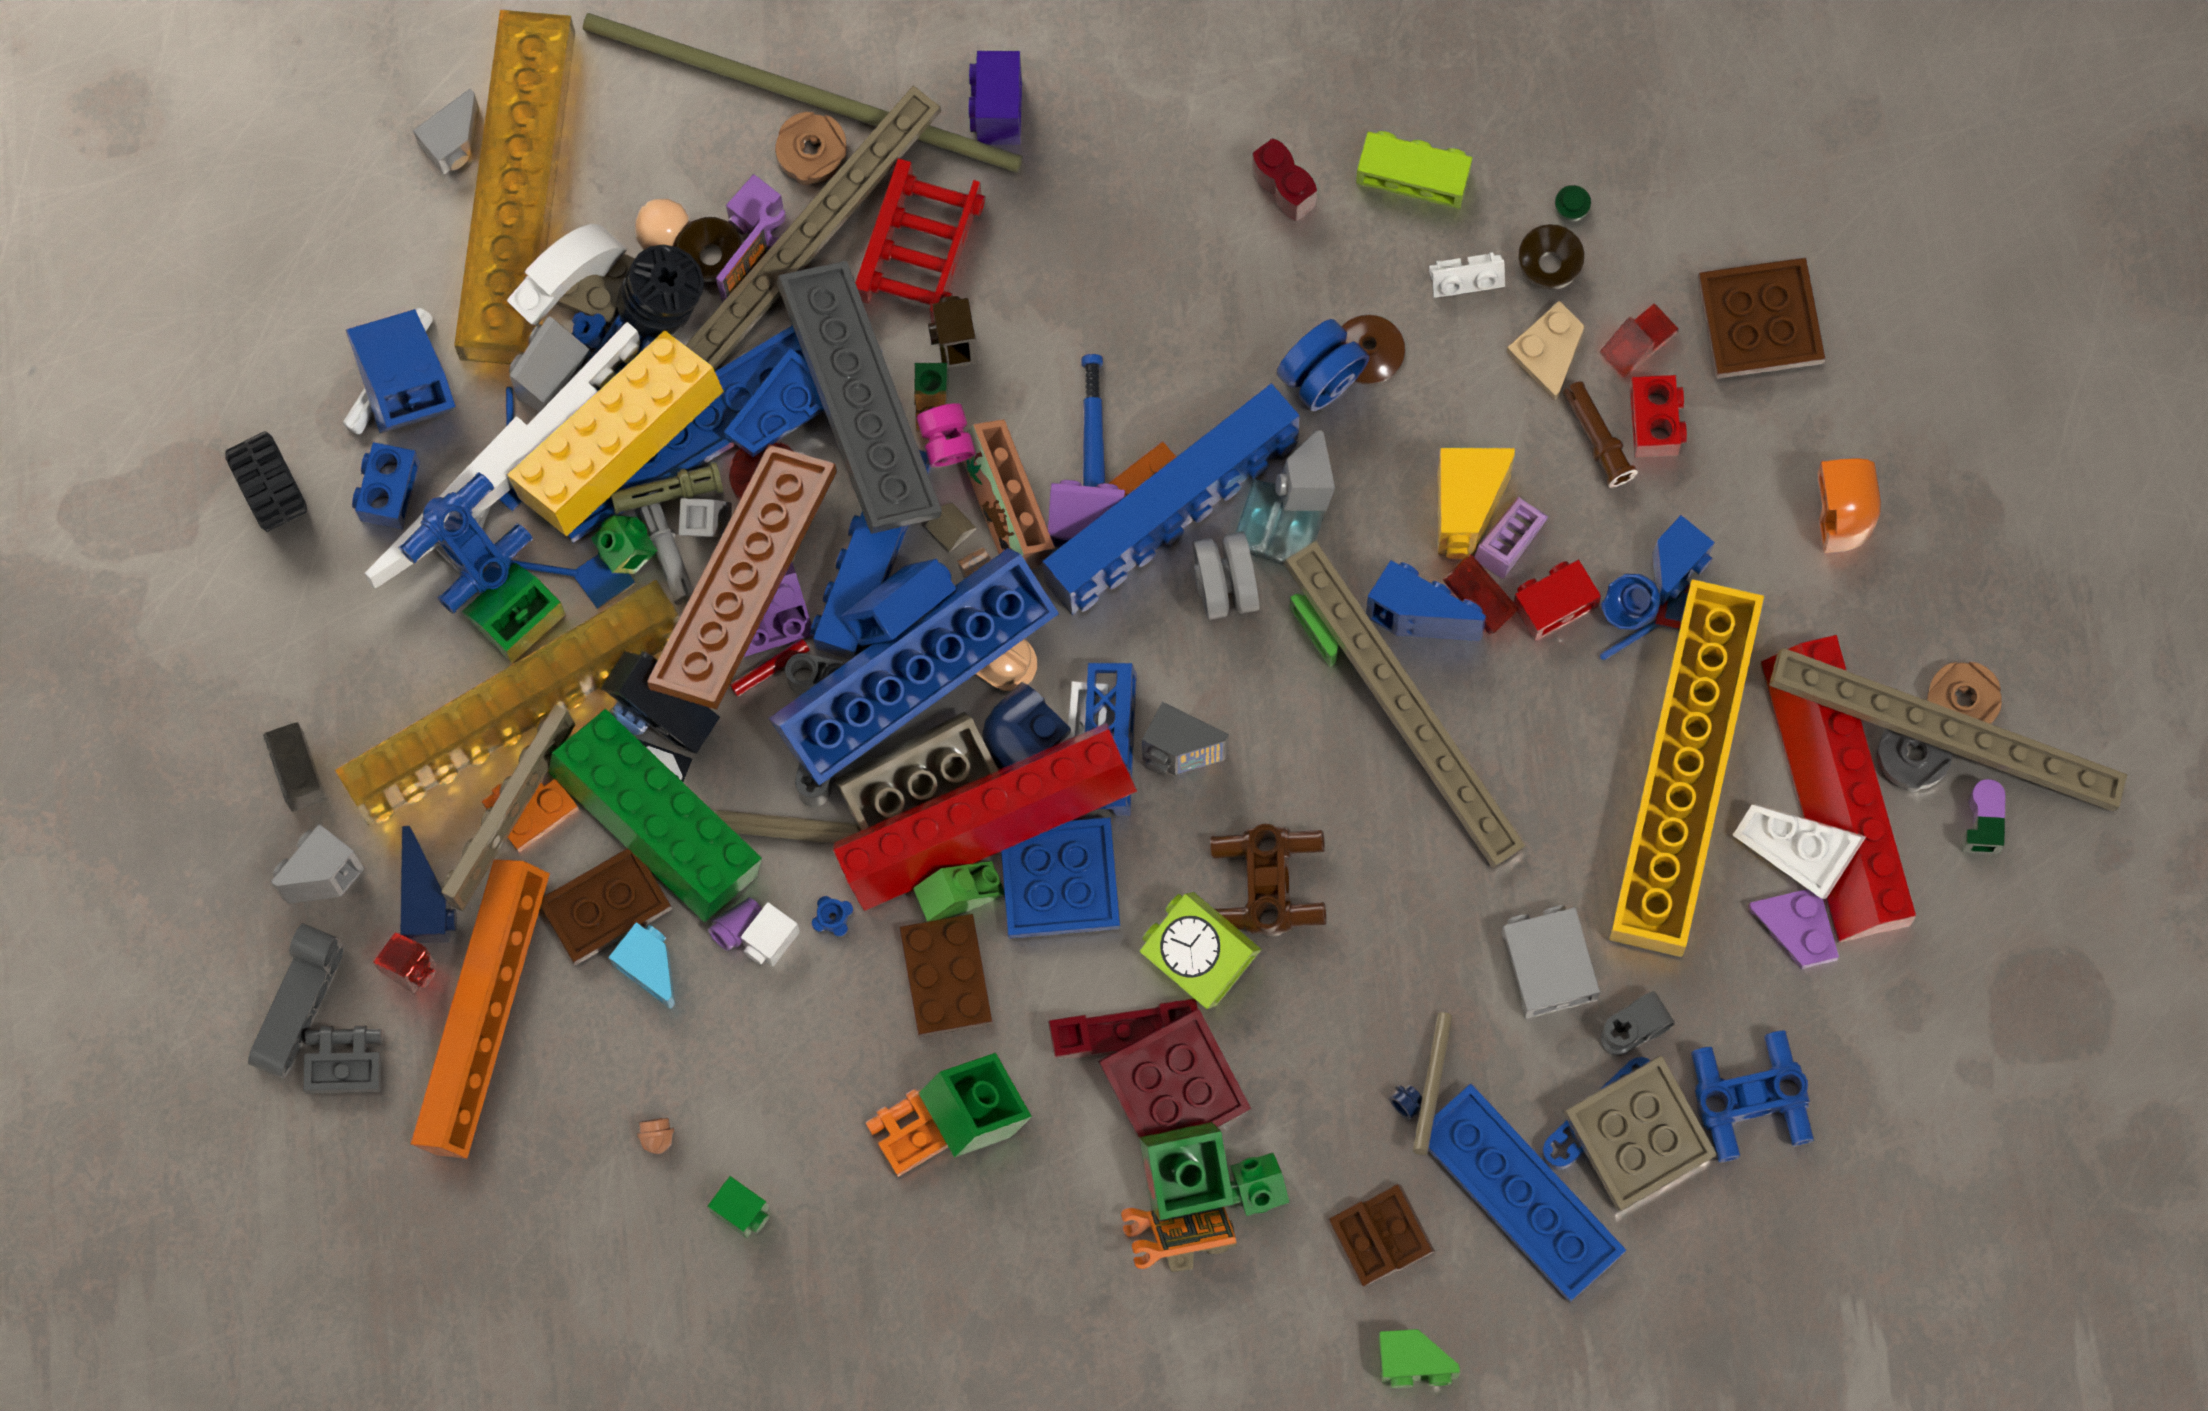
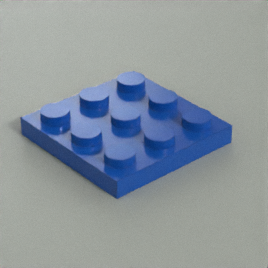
(1062, 881)

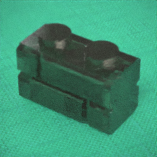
(294, 766)

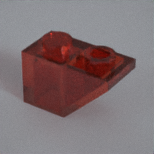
(406, 963)

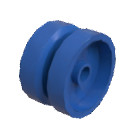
(1322, 364)

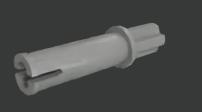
(667, 553)

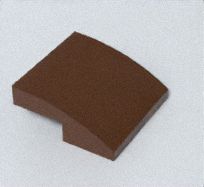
(1381, 1235)

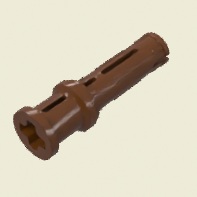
(1605, 447)

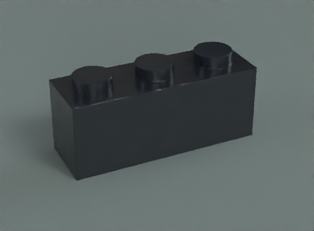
(675, 719)

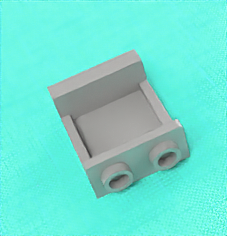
(1550, 961)

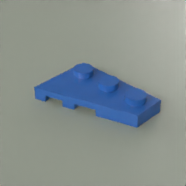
(777, 407)

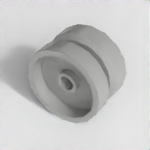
(1220, 576)

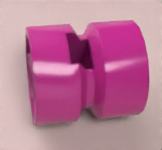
(941, 423)

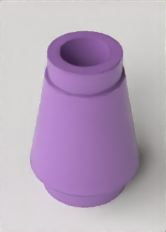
(733, 923)

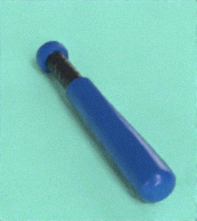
(1093, 426)

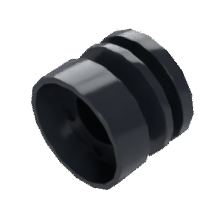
(660, 290)

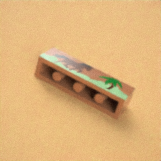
(1006, 494)

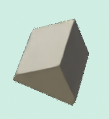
(951, 527)

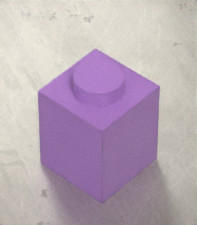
(747, 203)

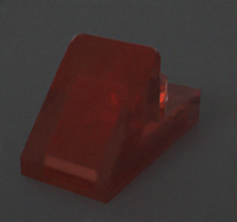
(1638, 340)

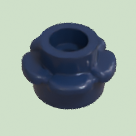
(1406, 1101)

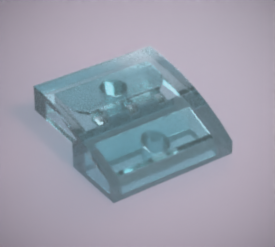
(1270, 529)

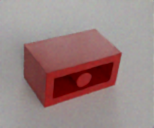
(1556, 598)

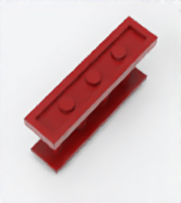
(893, 216)

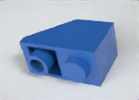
(1677, 556)

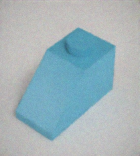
(646, 962)

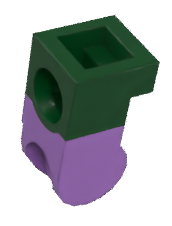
(1988, 830)

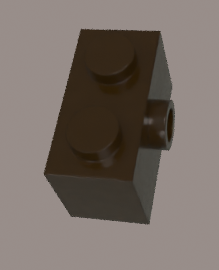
(954, 331)

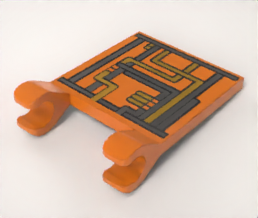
(1177, 1234)

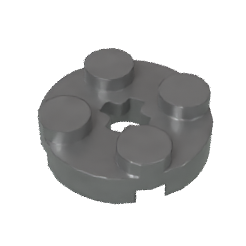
(1909, 773)

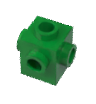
(624, 544)
(1258, 1184)

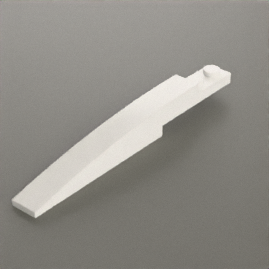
(520, 440)

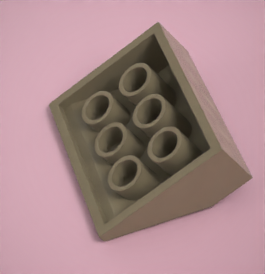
(916, 772)

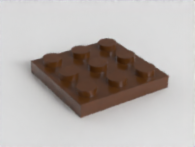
(1761, 318)

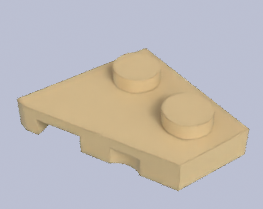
(1548, 348)

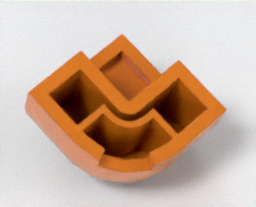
(1849, 503)

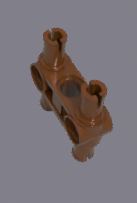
(1270, 878)

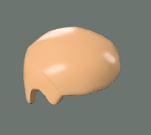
(660, 223)

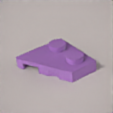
(1799, 925)

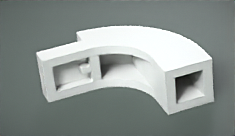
(567, 261)

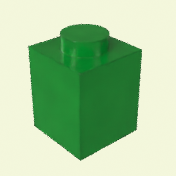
(739, 1208)

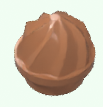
(655, 1135)

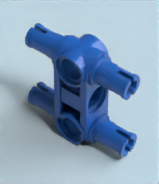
(465, 542)
(1752, 1096)

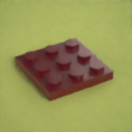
(1174, 1079)

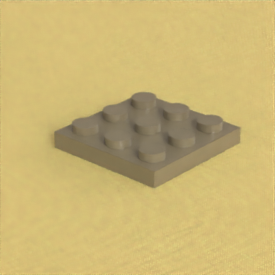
(1639, 1133)

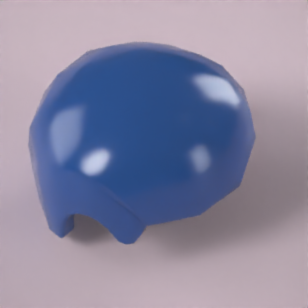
(1631, 601)

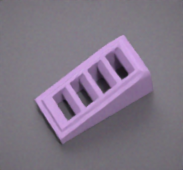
(1496, 555)

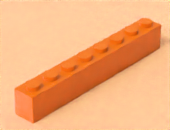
(480, 1008)

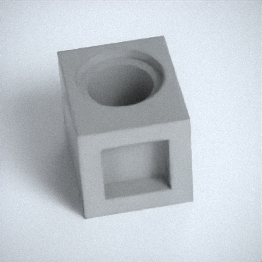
(704, 517)

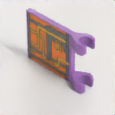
(750, 251)

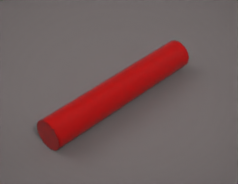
(768, 668)

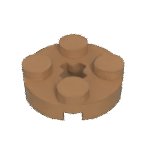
(807, 167)
(1964, 678)

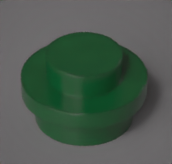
(1572, 202)

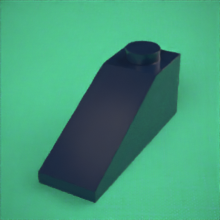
(424, 910)

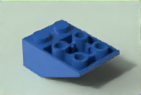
(400, 371)
(1422, 609)

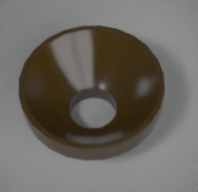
(708, 233)
(1553, 241)

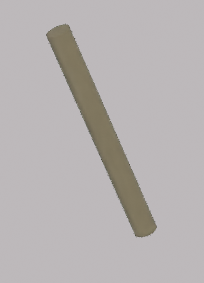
(1432, 1083)

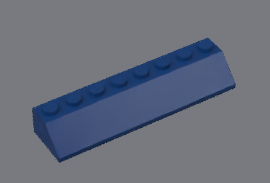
(917, 668)

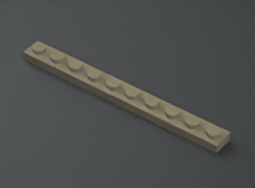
(814, 226)
(1404, 704)
(1948, 729)

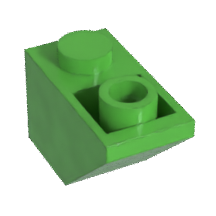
(958, 890)
(1414, 1357)

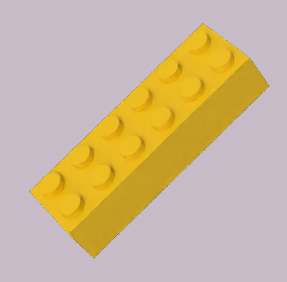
(615, 433)

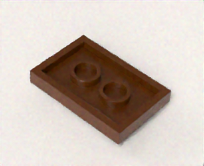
(604, 905)
(946, 975)

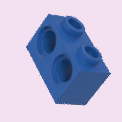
(395, 486)

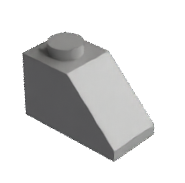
(450, 133)
(1307, 477)

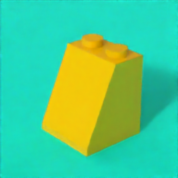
(1468, 494)

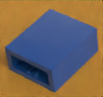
(899, 602)

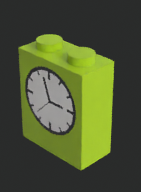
(1199, 949)

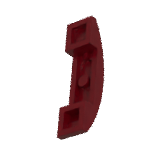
(1109, 1033)

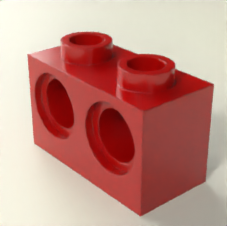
(1648, 416)

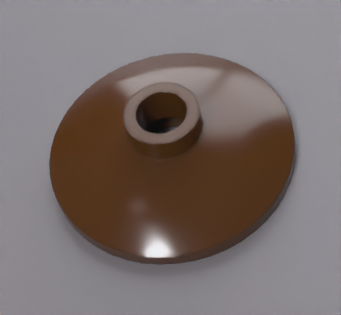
(1389, 349)

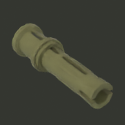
(623, 500)

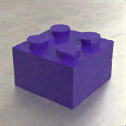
(996, 97)

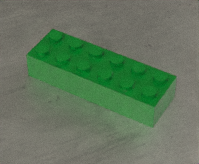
(654, 815)

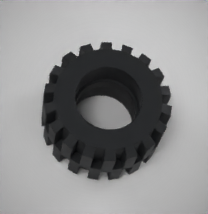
(266, 481)

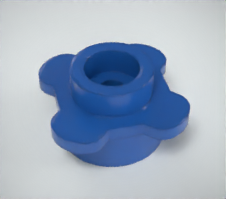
(596, 331)
(825, 908)

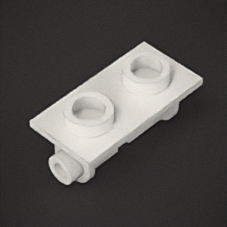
(1480, 274)

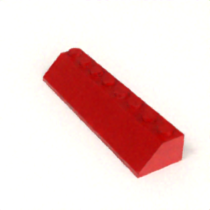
(1841, 789)
(985, 816)

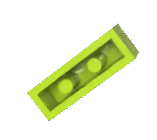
(1414, 169)

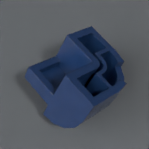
(1022, 727)

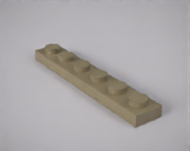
(501, 818)

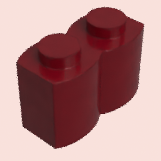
(1278, 175)

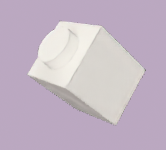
(769, 935)

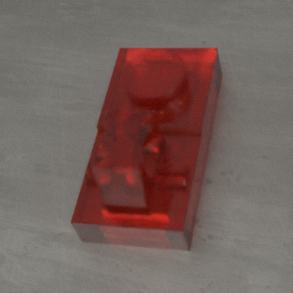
(1475, 584)

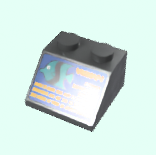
(1181, 742)

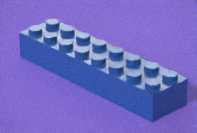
(1172, 500)

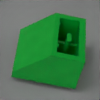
(515, 612)

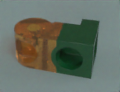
(930, 386)

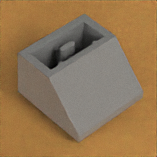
(547, 364)
(318, 869)

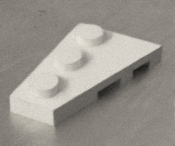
(1799, 846)

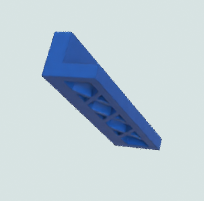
(1124, 716)

